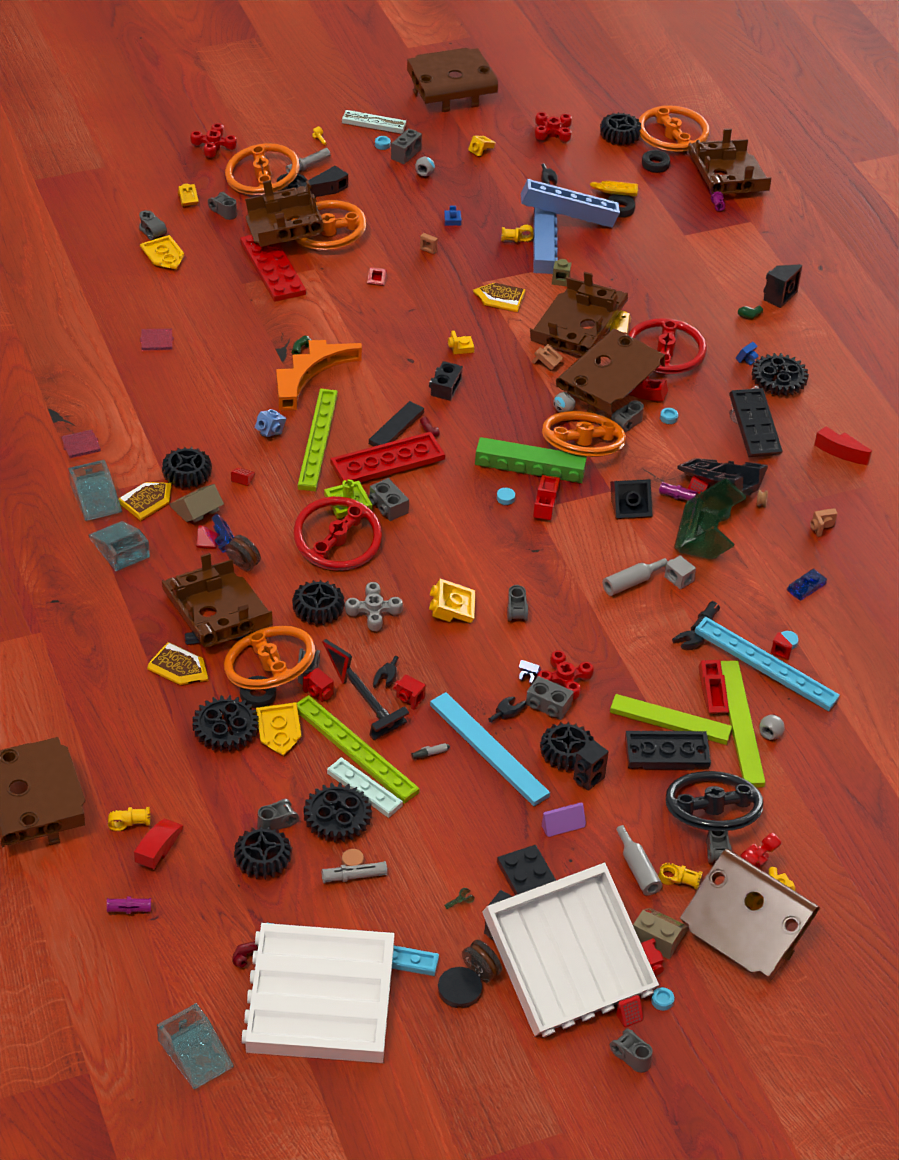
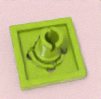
(350, 490)

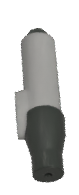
(428, 751)

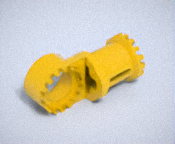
(516, 234)
(128, 818)
(681, 875)

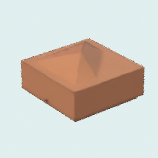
(428, 243)

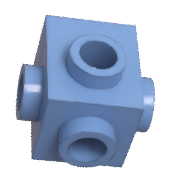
(270, 423)

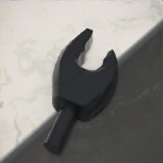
(548, 175)
(692, 640)
(387, 671)
(505, 710)

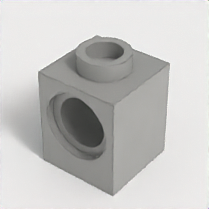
(680, 572)

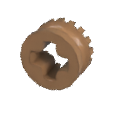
(761, 498)

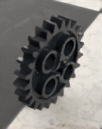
(789, 373)
(214, 730)
(337, 812)

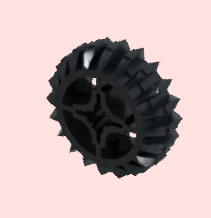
(620, 128)
(186, 467)
(306, 602)
(555, 743)
(275, 848)

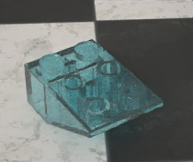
(94, 490)
(121, 544)
(194, 1046)

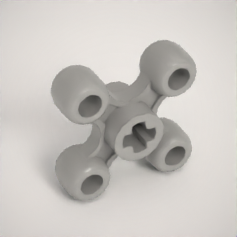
(373, 606)

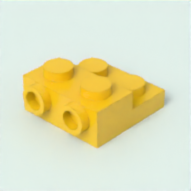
(452, 601)

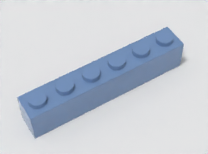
(569, 203)
(544, 241)

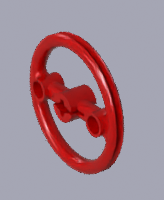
(669, 329)
(337, 533)

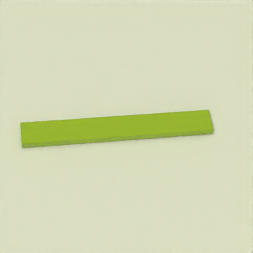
(317, 440)
(742, 725)
(357, 749)

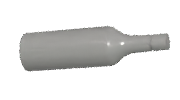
(631, 576)
(639, 864)

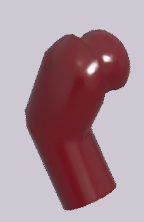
(428, 427)
(241, 952)

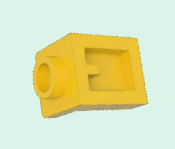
(479, 144)
(188, 194)
(622, 322)
(460, 344)

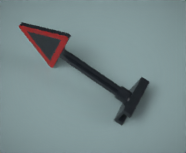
(386, 722)

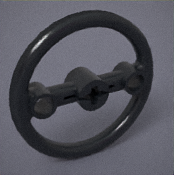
(714, 801)

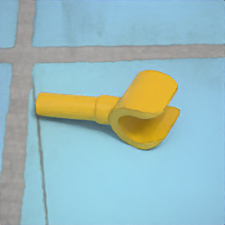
(317, 134)

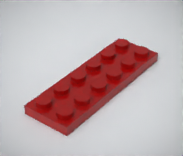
(274, 269)
(388, 458)

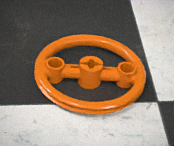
(673, 127)
(258, 152)
(353, 220)
(583, 433)
(269, 657)

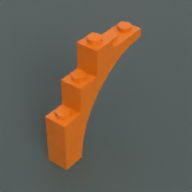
(305, 366)

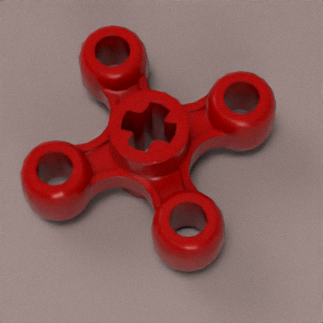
(553, 126)
(213, 140)
(567, 673)
(758, 855)

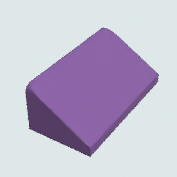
(564, 819)

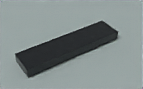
(397, 424)

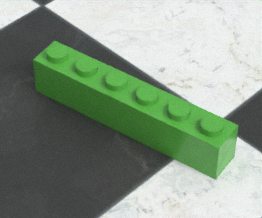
(530, 459)

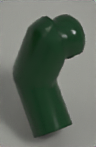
(750, 313)
(304, 340)

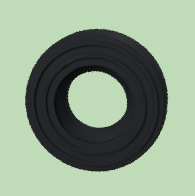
(655, 155)
(625, 200)
(258, 701)

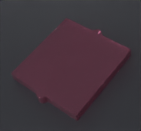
(156, 339)
(80, 443)

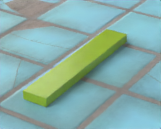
(669, 718)

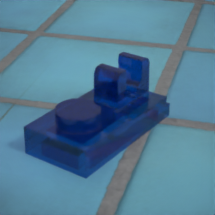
(223, 530)
(807, 584)

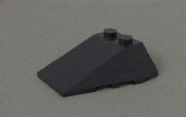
(744, 477)

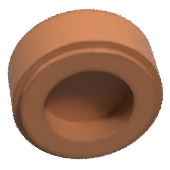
(352, 857)

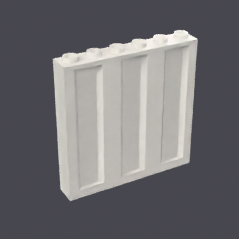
(570, 949)
(319, 993)

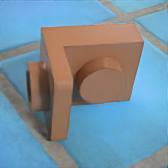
(547, 356)
(823, 519)

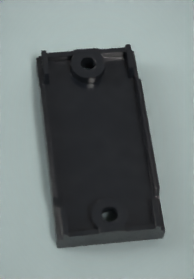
(667, 750)

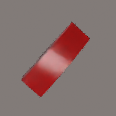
(651, 389)
(842, 446)
(546, 497)
(713, 686)
(157, 843)

